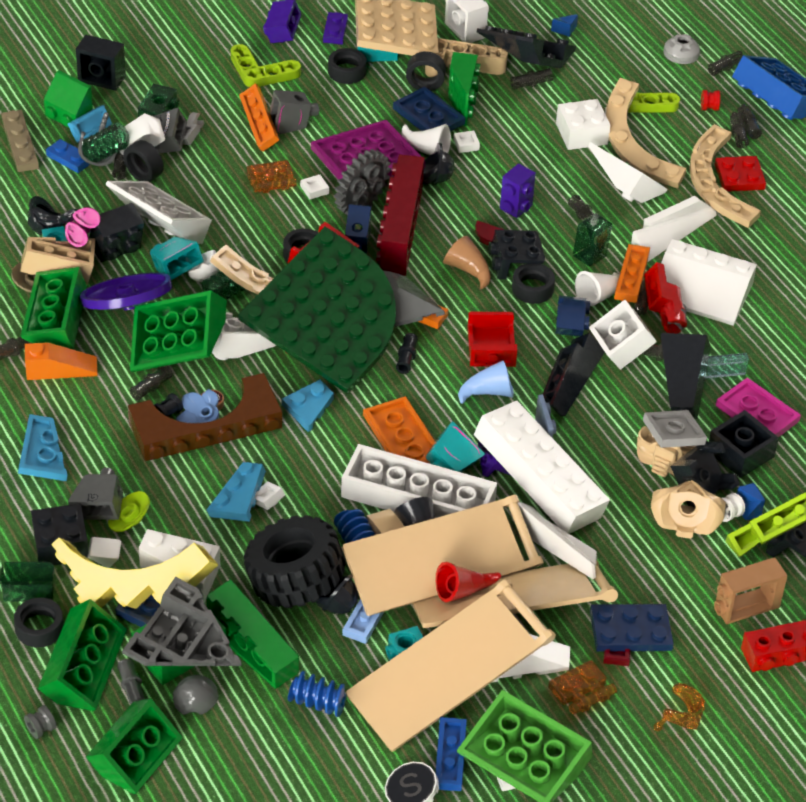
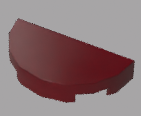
(485, 232)

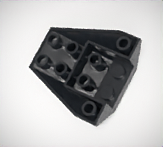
(529, 48)

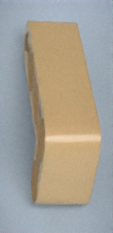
(492, 59)

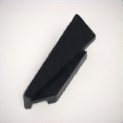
(571, 372)

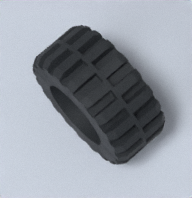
(294, 561)

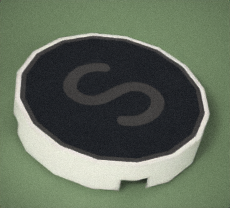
(412, 783)

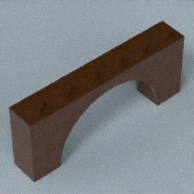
(164, 436)

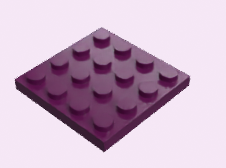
(341, 148)

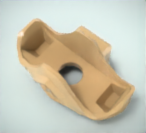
(660, 458)
(686, 520)

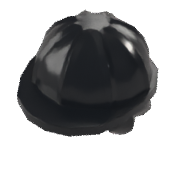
(438, 166)
(43, 216)
(341, 598)

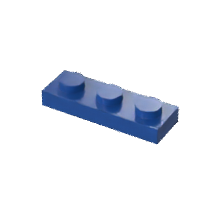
(449, 762)

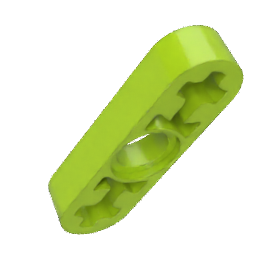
(669, 103)

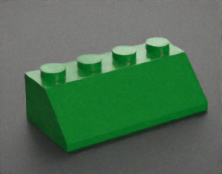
(54, 307)
(83, 657)

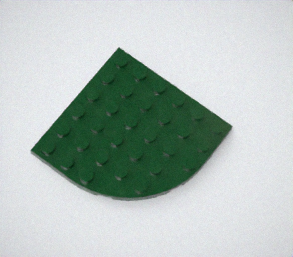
(328, 310)

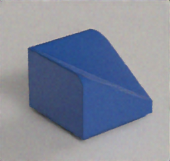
(564, 25)
(753, 501)

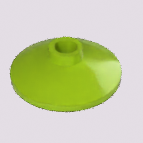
(132, 511)

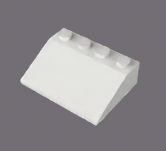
(162, 209)
(708, 280)

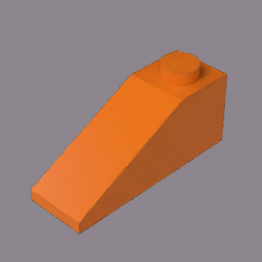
(55, 362)

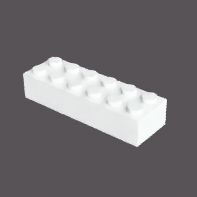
(541, 467)
(392, 479)

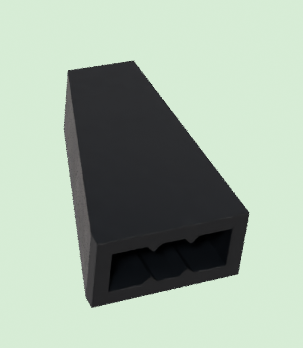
(685, 369)

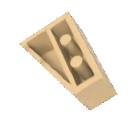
(48, 254)

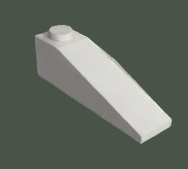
(626, 178)

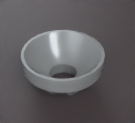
(681, 53)

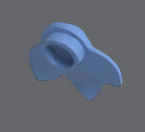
(198, 406)

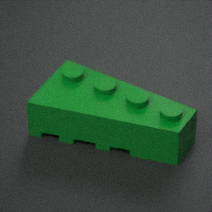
(253, 635)

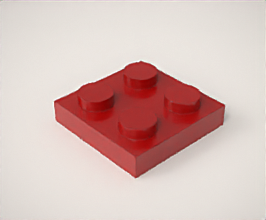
(740, 173)

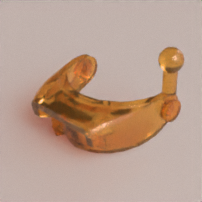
(695, 706)

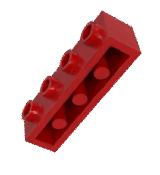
(775, 646)

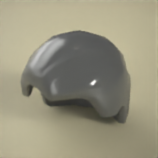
(195, 694)

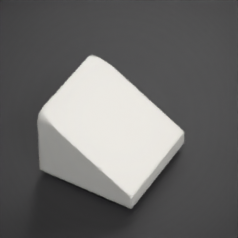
(104, 550)

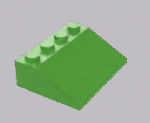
(526, 748)

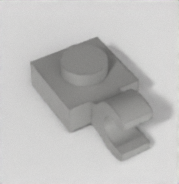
(193, 128)

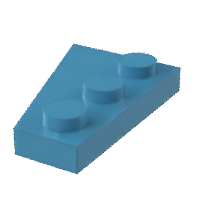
(239, 493)

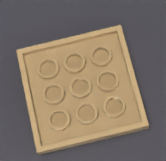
(396, 26)

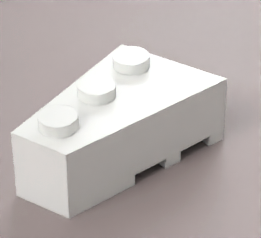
(160, 547)

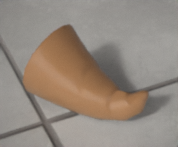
(468, 258)

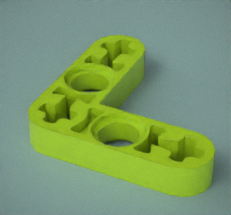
(257, 74)

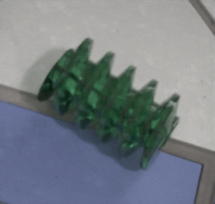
(106, 142)
(221, 285)

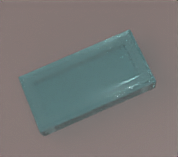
(727, 365)

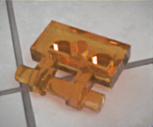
(271, 176)
(578, 682)

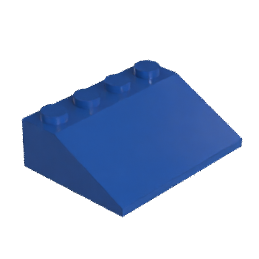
(774, 83)

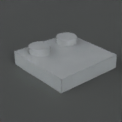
(674, 428)

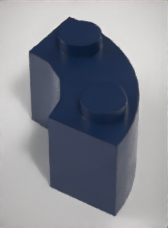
(571, 315)

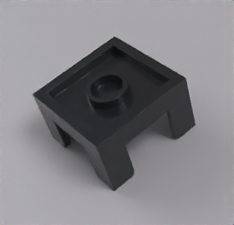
(703, 469)

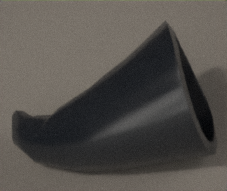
(416, 511)

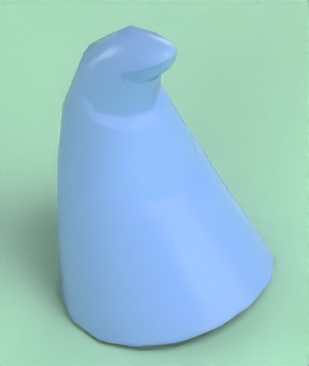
(489, 381)

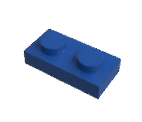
(66, 155)

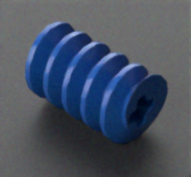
(353, 525)
(318, 694)

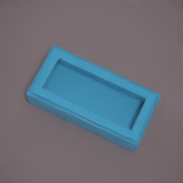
(88, 123)

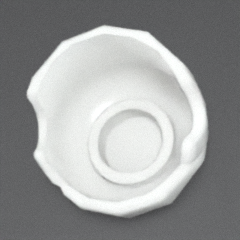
(204, 269)

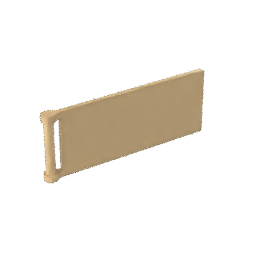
(403, 562)
(536, 587)
(447, 666)

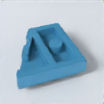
(308, 403)

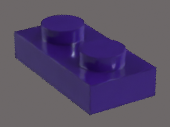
(335, 28)

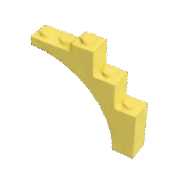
(133, 585)

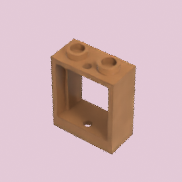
(766, 574)

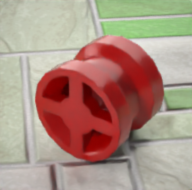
(710, 100)

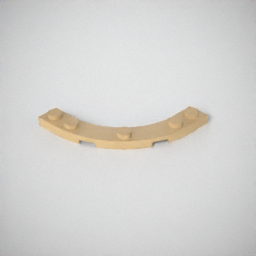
(625, 144)
(705, 181)
(240, 270)

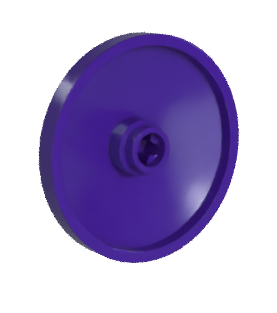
(126, 291)

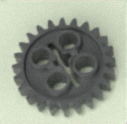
(362, 180)

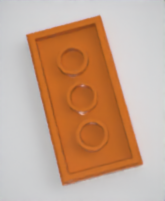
(400, 429)

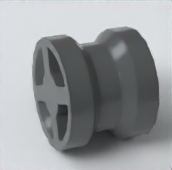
(40, 722)

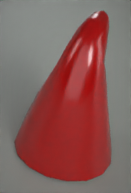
(459, 582)

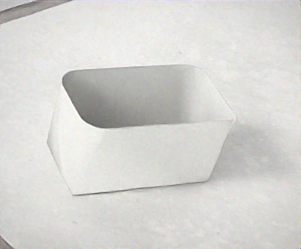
(145, 128)

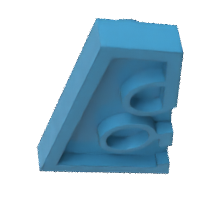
(41, 450)

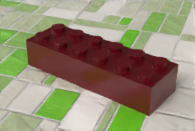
(400, 214)

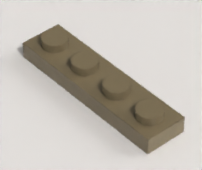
(19, 140)

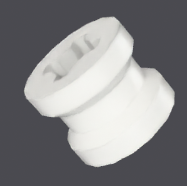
(734, 506)

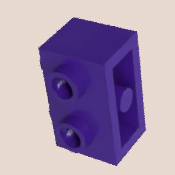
(282, 21)
(517, 190)

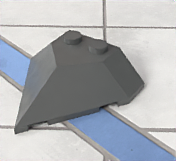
(410, 301)
(181, 633)

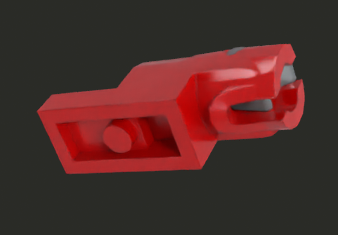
(665, 299)

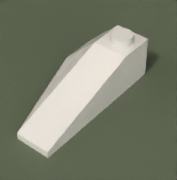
(238, 340)
(545, 660)

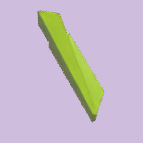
(768, 525)

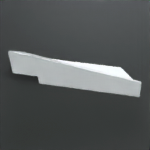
(671, 224)
(559, 541)

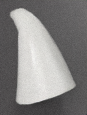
(427, 140)
(595, 286)

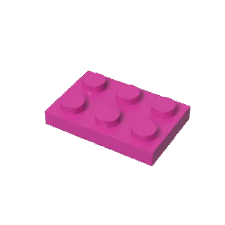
(760, 404)

